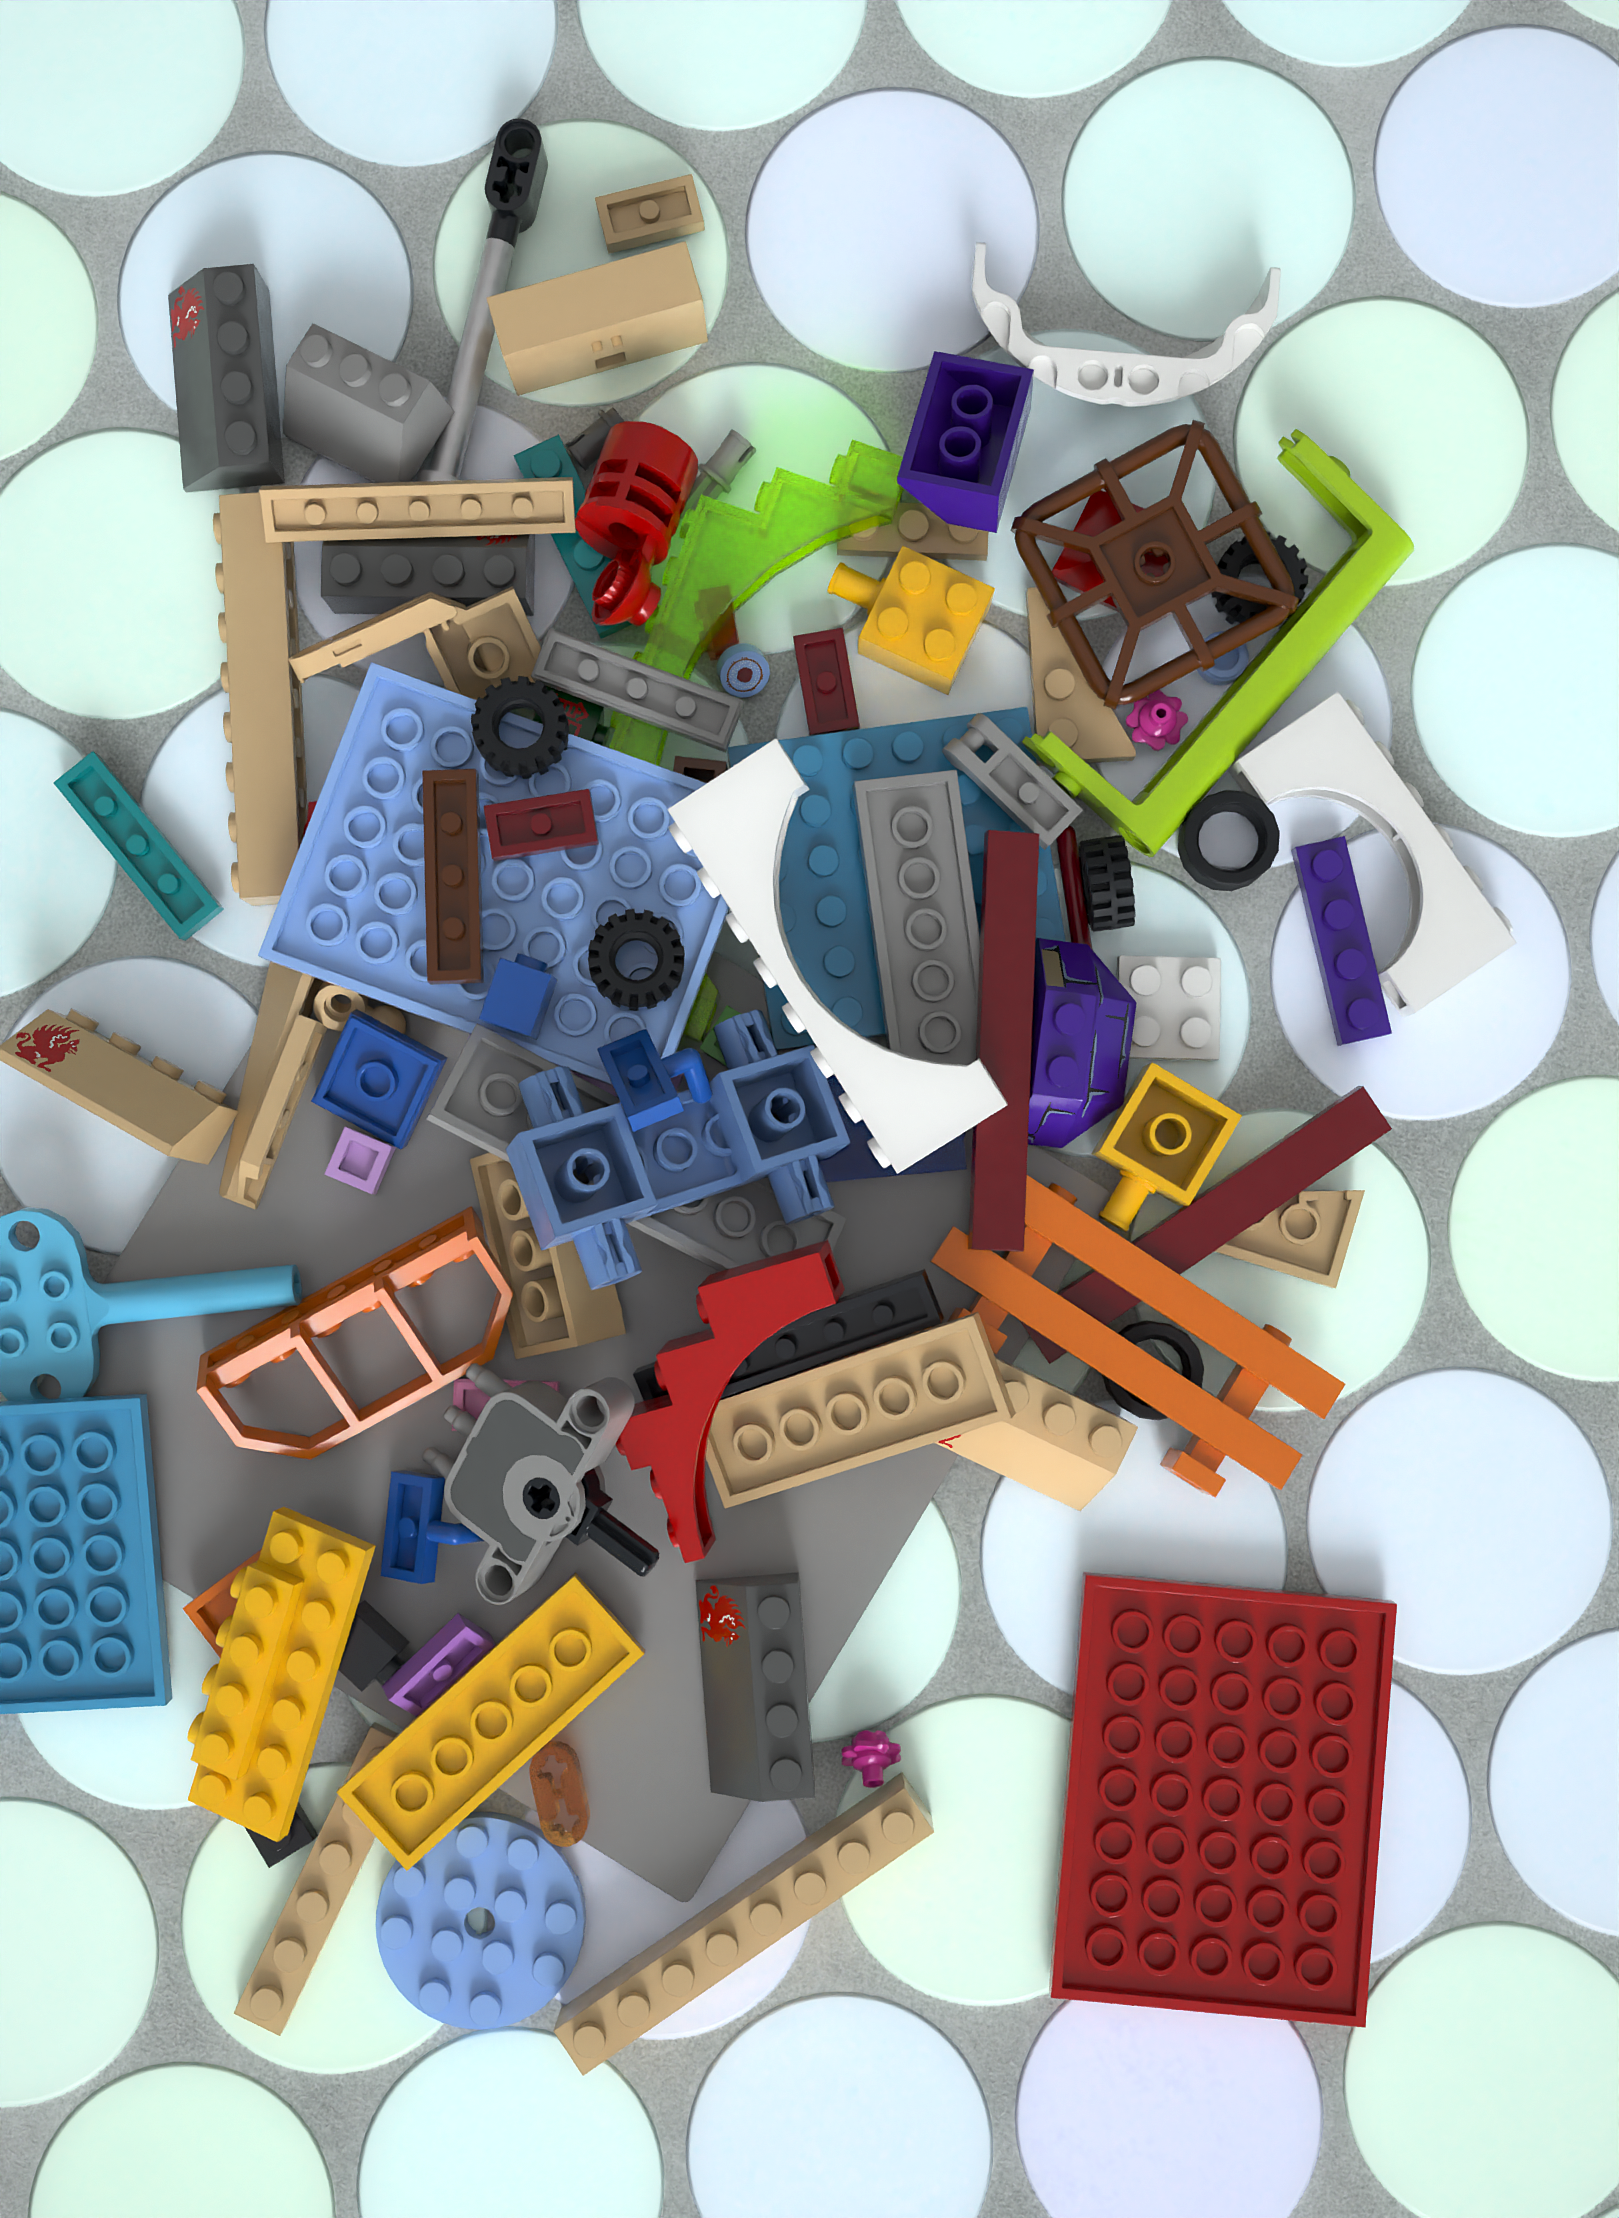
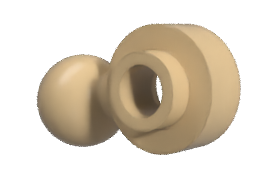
(335, 1014)

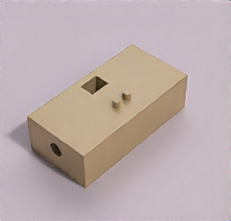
(599, 318)

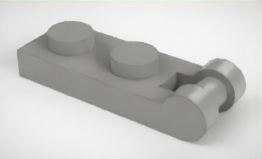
(1013, 780)

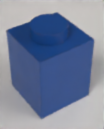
(519, 996)

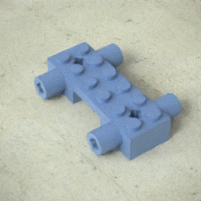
(680, 1157)

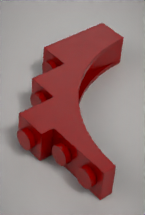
(674, 1429)

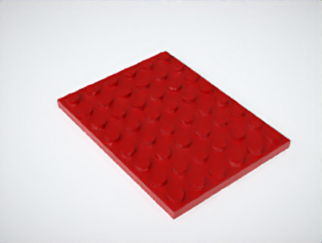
(1223, 1799)

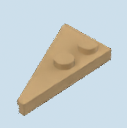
(1063, 697)

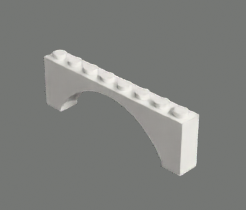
(739, 838)

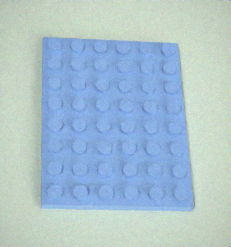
(359, 876)

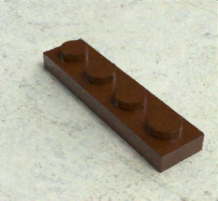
(453, 876)

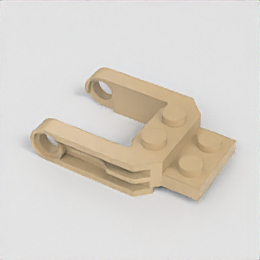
(467, 644)

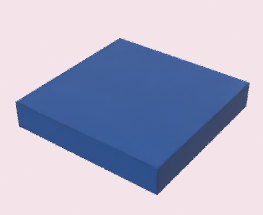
(379, 1079)

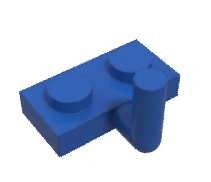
(644, 1078)
(416, 1527)

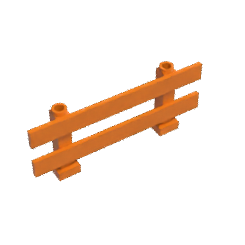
(1217, 1424)

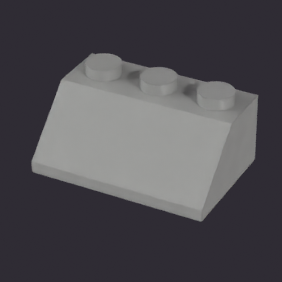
(360, 408)

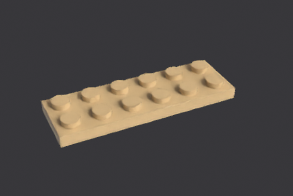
(856, 1410)

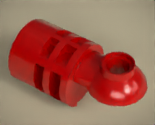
(633, 514)

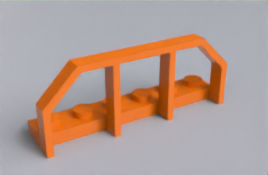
(325, 1312)

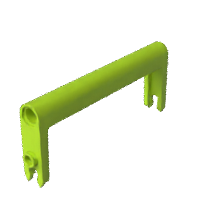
(1270, 678)

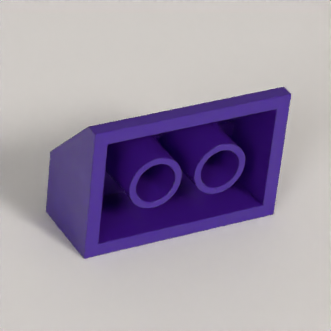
(967, 439)

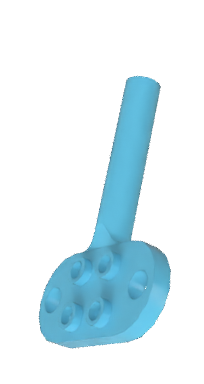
(56, 1307)

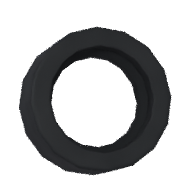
(1245, 805)
(1181, 1342)

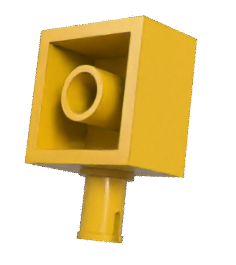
(917, 617)
(1161, 1142)

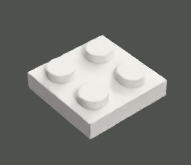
(1174, 1007)

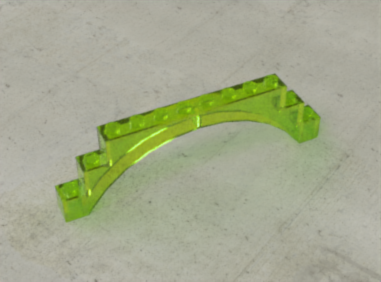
(730, 559)

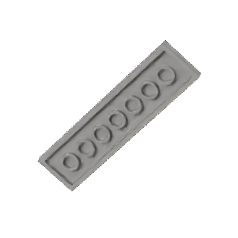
(721, 1230)

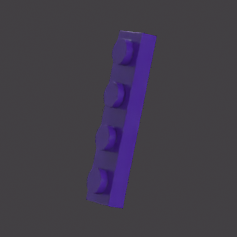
(1341, 941)

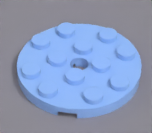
(503, 1972)

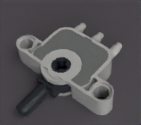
(537, 1478)

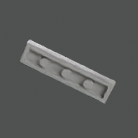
(637, 690)

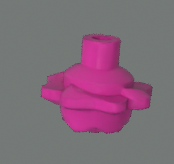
(1157, 720)
(871, 1755)

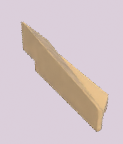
(273, 1083)

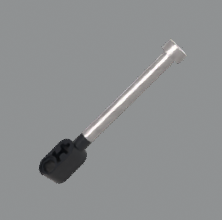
(508, 219)

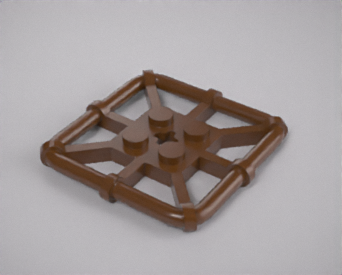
(1165, 531)

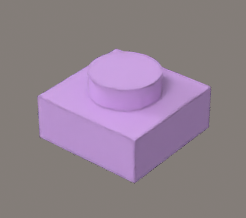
(360, 1160)

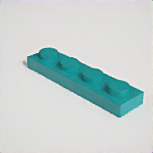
(583, 563)
(138, 846)

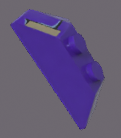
(1077, 1042)

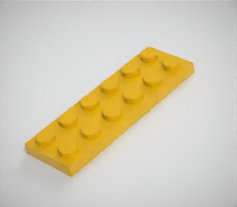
(490, 1721)

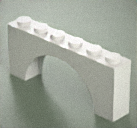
(1449, 919)

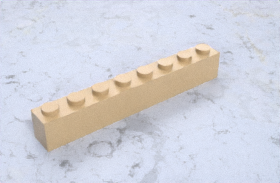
(263, 699)
(743, 1923)

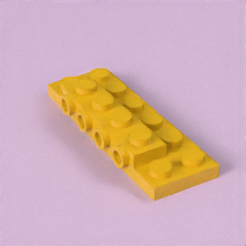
(276, 1672)

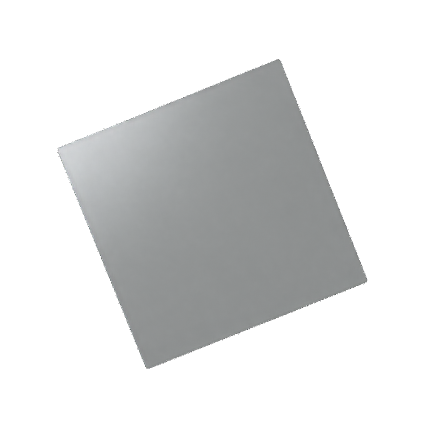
(647, 1732)

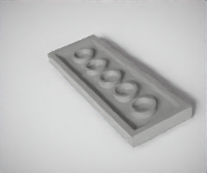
(921, 913)

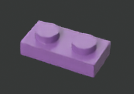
(438, 1665)

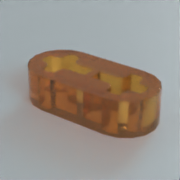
(547, 1795)

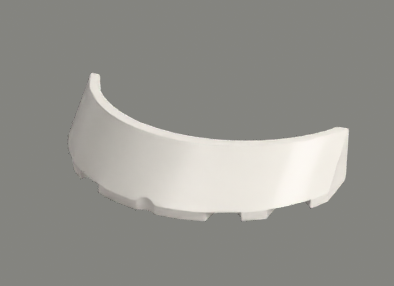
(1121, 376)

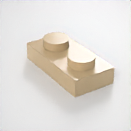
(650, 213)

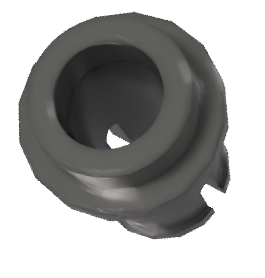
(589, 443)

